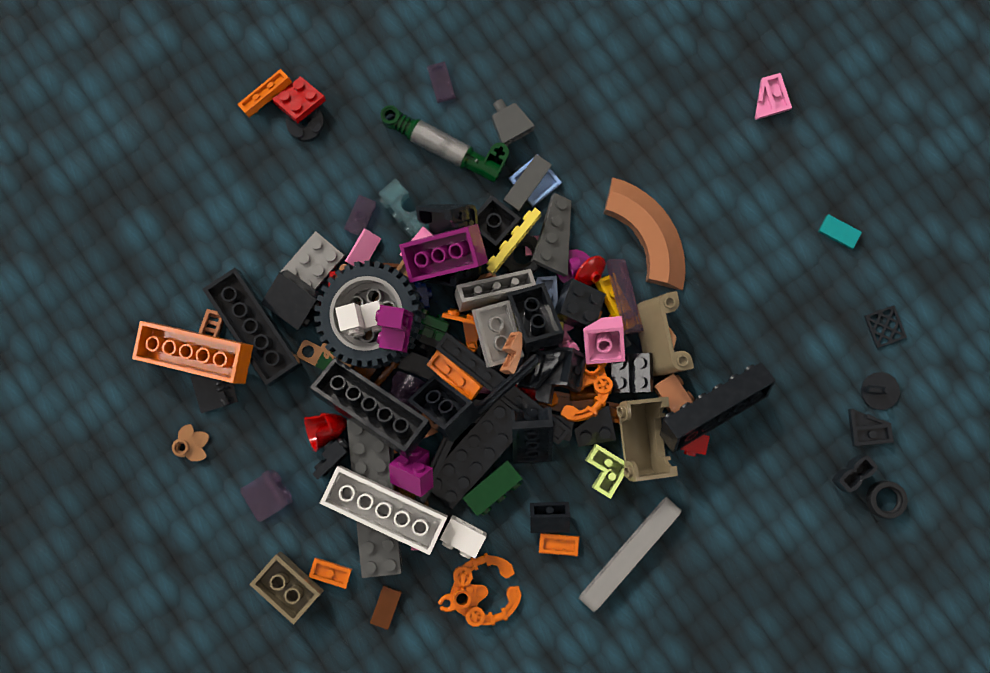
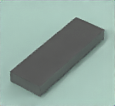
(527, 182)

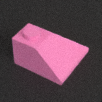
(604, 341)

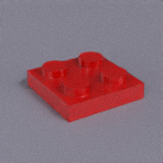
(299, 99)

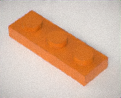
(264, 93)
(454, 375)

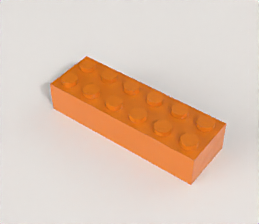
(192, 352)

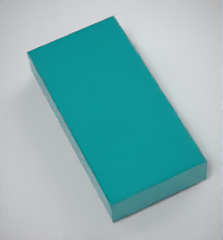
(839, 231)

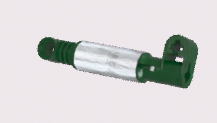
(443, 146)

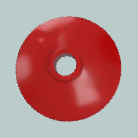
(591, 270)

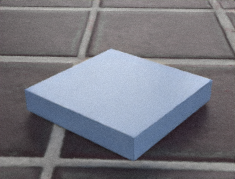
(544, 188)

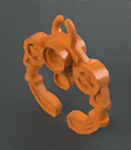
(602, 387)
(475, 593)

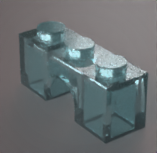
(394, 196)

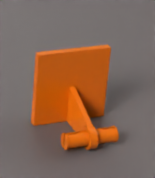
(469, 326)

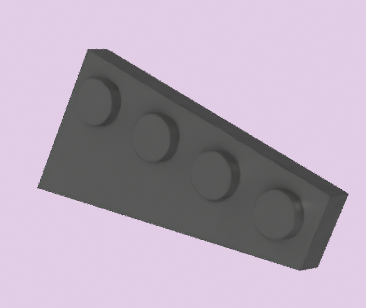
(553, 241)

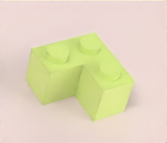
(611, 470)

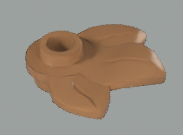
(193, 443)

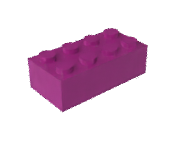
(444, 253)

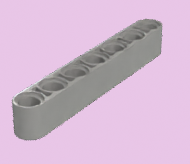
(630, 554)

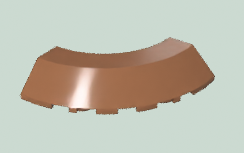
(653, 229)

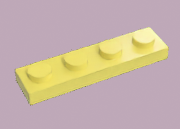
(517, 236)

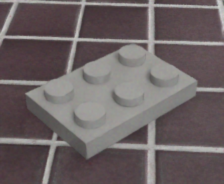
(314, 261)
(493, 328)

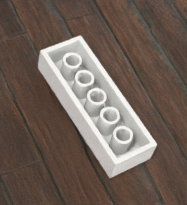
(383, 509)

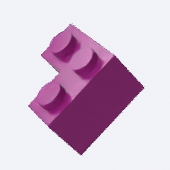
(395, 326)
(413, 473)

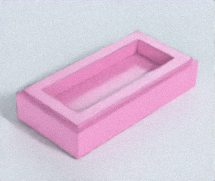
(363, 247)

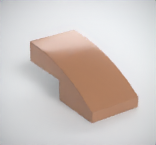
(513, 347)

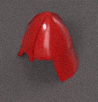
(324, 429)

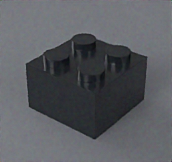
(496, 223)
(579, 304)

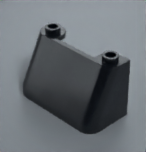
(447, 218)

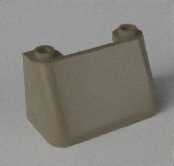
(657, 337)
(641, 439)

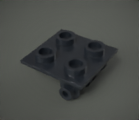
(213, 393)

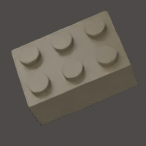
(286, 587)

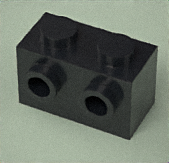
(549, 517)

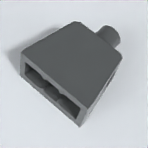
(510, 122)

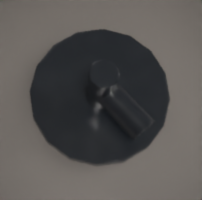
(880, 390)

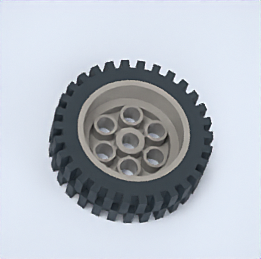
(361, 284)

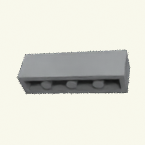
(491, 290)

